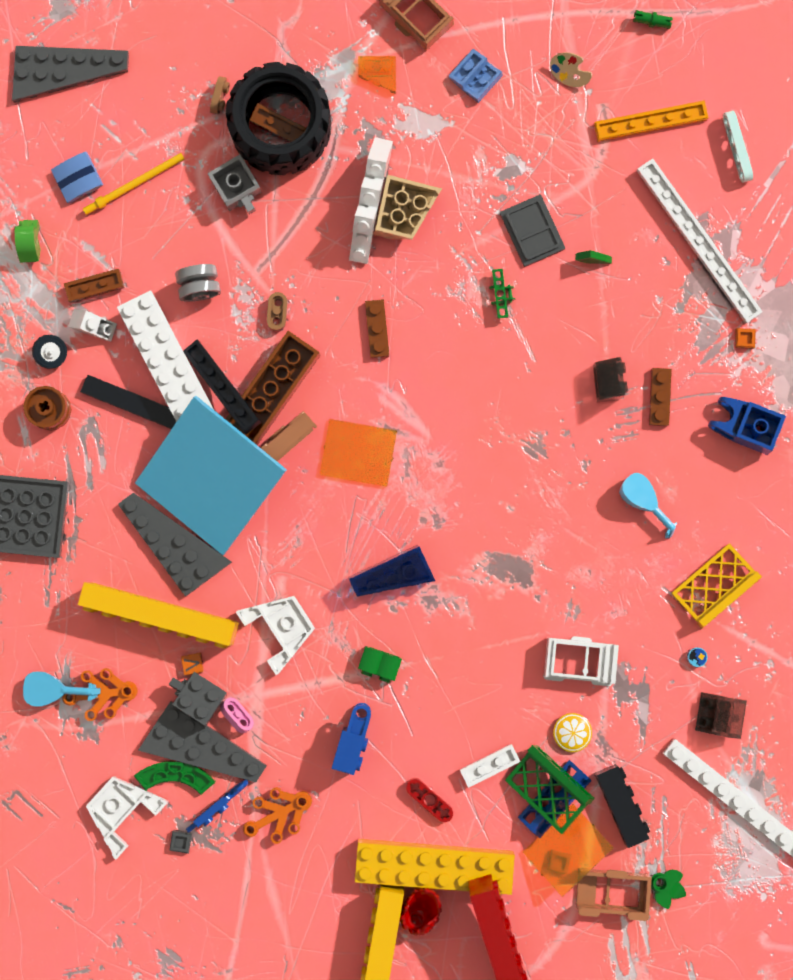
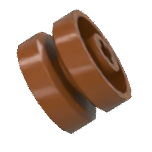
(37, 402)

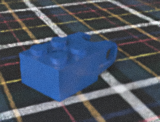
(743, 424)
(352, 742)

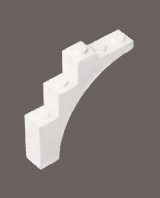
(369, 200)

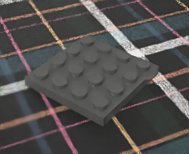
(32, 515)

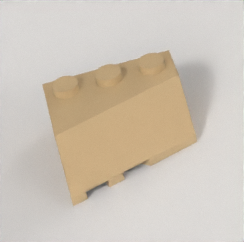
(403, 207)

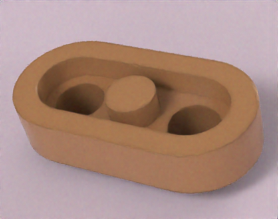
(217, 101)
(277, 312)

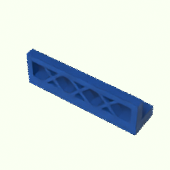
(540, 824)

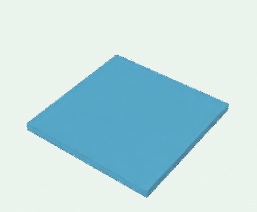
(210, 475)

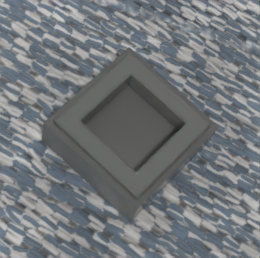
(180, 841)

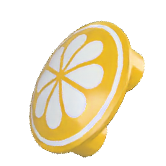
(572, 732)

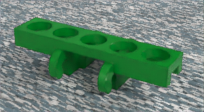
(503, 299)

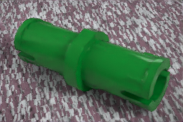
(652, 19)

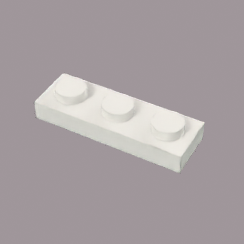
(489, 765)

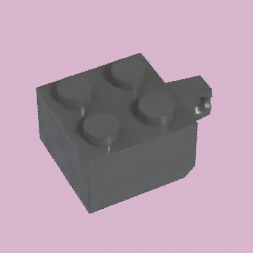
(197, 698)

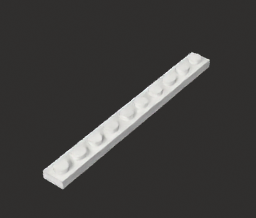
(699, 241)
(730, 795)

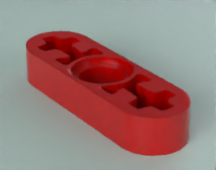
(415, 794)

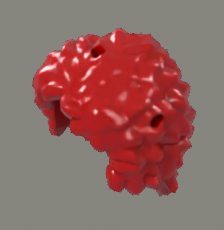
(423, 909)

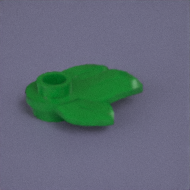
(669, 888)

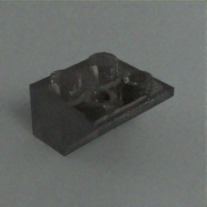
(609, 380)
(721, 715)

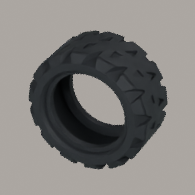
(269, 81)

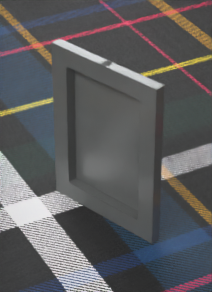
(532, 230)

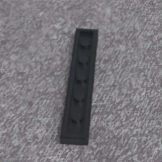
(222, 386)
(128, 401)

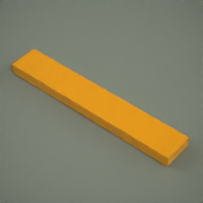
(651, 121)

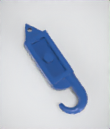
(220, 806)

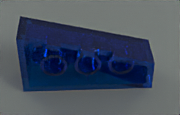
(395, 572)

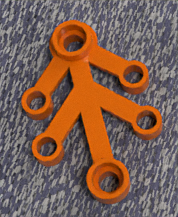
(105, 693)
(280, 813)

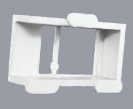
(606, 663)

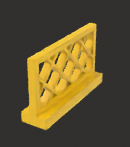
(730, 595)

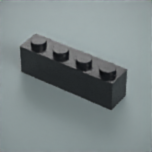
(621, 805)

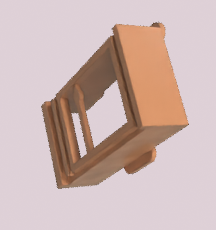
(409, 28)
(289, 436)
(587, 894)

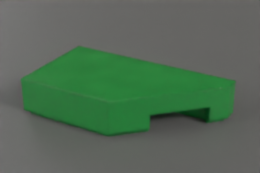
(593, 257)

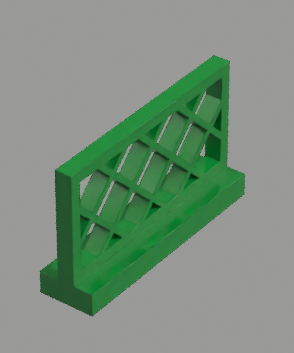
(560, 776)

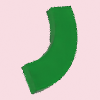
(175, 771)

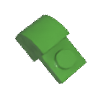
(27, 241)

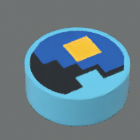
(697, 657)

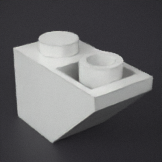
(92, 324)

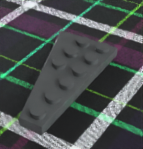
(56, 68)
(179, 551)
(188, 742)

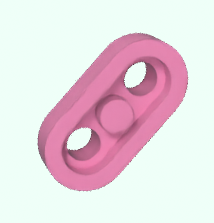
(237, 715)

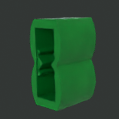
(380, 664)

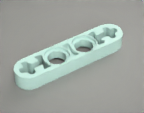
(737, 146)

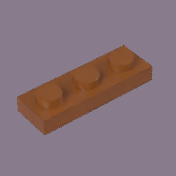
(276, 123)
(94, 285)
(377, 328)
(660, 397)

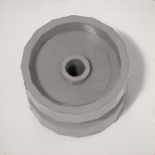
(197, 282)

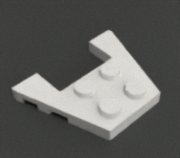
(286, 622)
(115, 804)

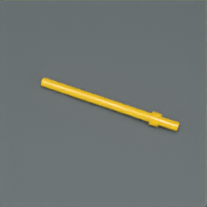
(101, 202)

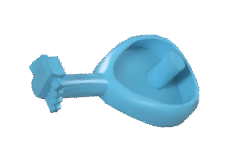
(639, 493)
(43, 689)

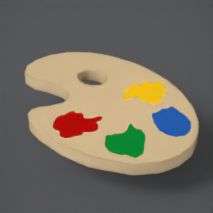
(564, 68)

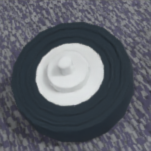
(49, 351)

